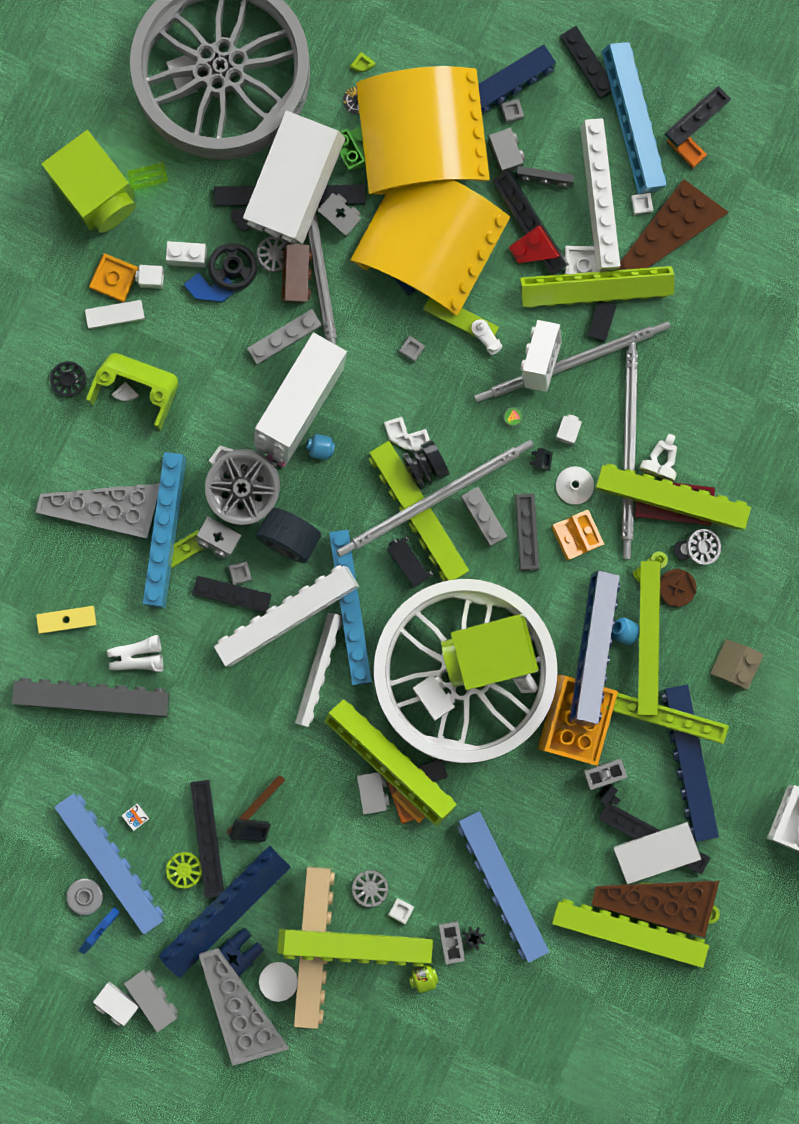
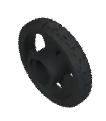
(247, 273)

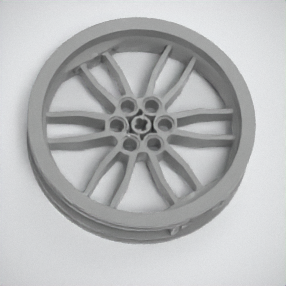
(160, 19)

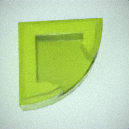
(362, 63)

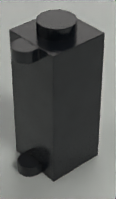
(408, 562)

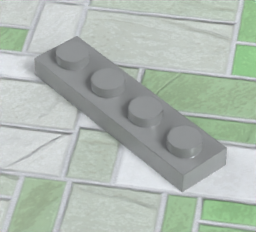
(284, 337)

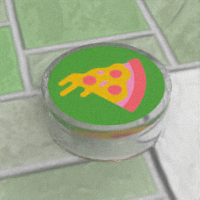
(512, 417)

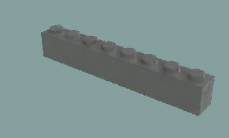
(91, 698)

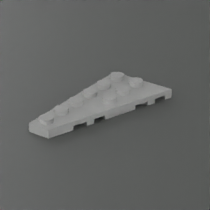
(114, 508)
(241, 1019)

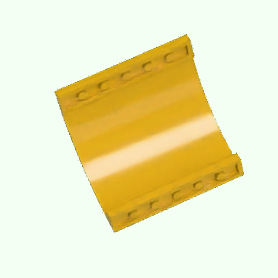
(422, 127)
(432, 239)

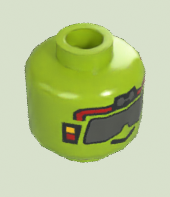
(424, 979)

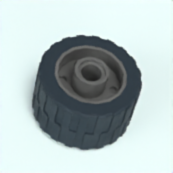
(288, 535)

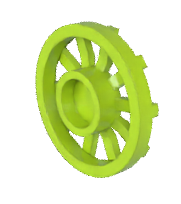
(184, 870)

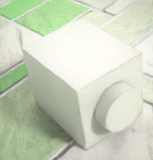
(150, 276)
(568, 429)

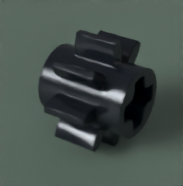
(469, 936)

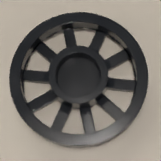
(68, 379)

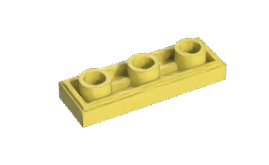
(55, 620)

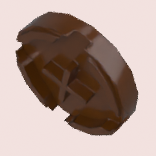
(677, 587)

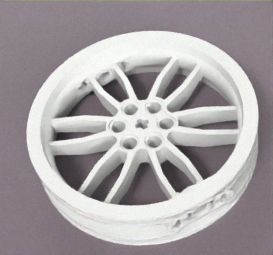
(479, 593)

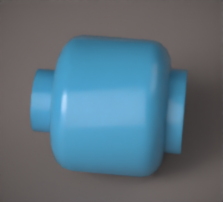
(320, 447)
(625, 631)

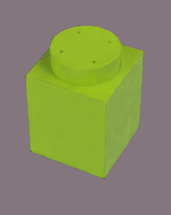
(91, 183)
(489, 653)

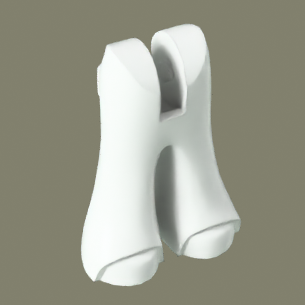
(151, 663)

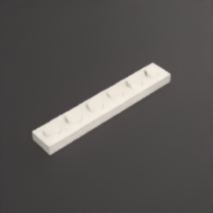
(320, 663)

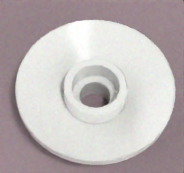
(568, 492)

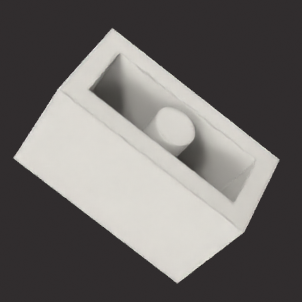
(186, 254)
(433, 697)
(116, 1004)

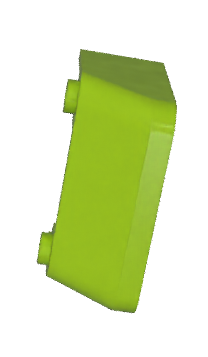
(162, 382)

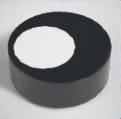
(680, 550)

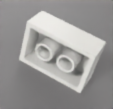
(541, 355)

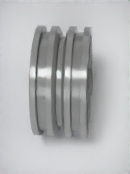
(227, 507)

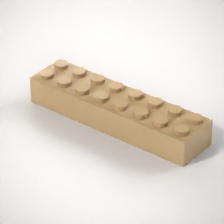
(311, 972)

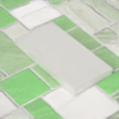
(657, 853)

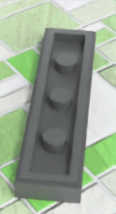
(527, 532)

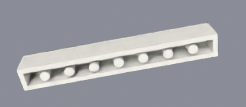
(600, 195)
(286, 616)

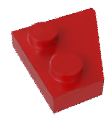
(534, 247)

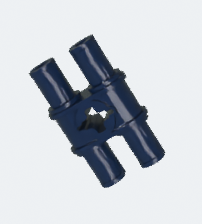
(244, 960)

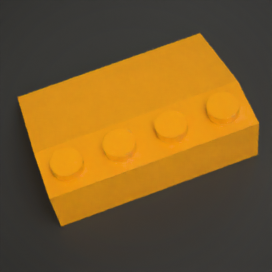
(572, 739)

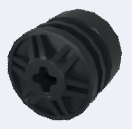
(426, 464)

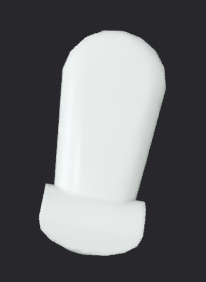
(484, 334)

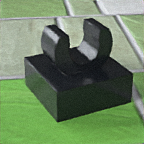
(543, 459)
(607, 795)

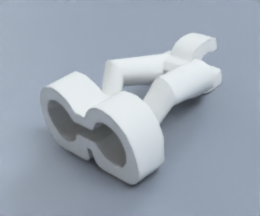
(654, 468)

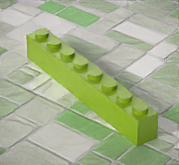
(597, 286)
(673, 498)
(425, 523)
(390, 762)
(631, 934)
(354, 946)

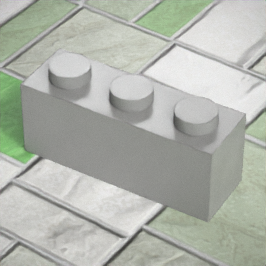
(483, 517)
(152, 999)

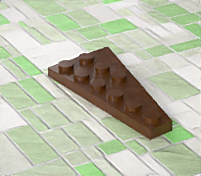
(677, 222)
(673, 905)

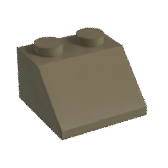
(736, 664)

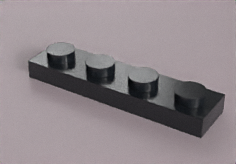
(586, 61)
(697, 117)
(232, 594)

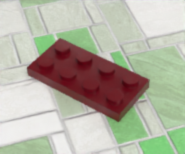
(651, 512)

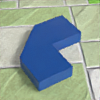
(202, 291)
(94, 936)

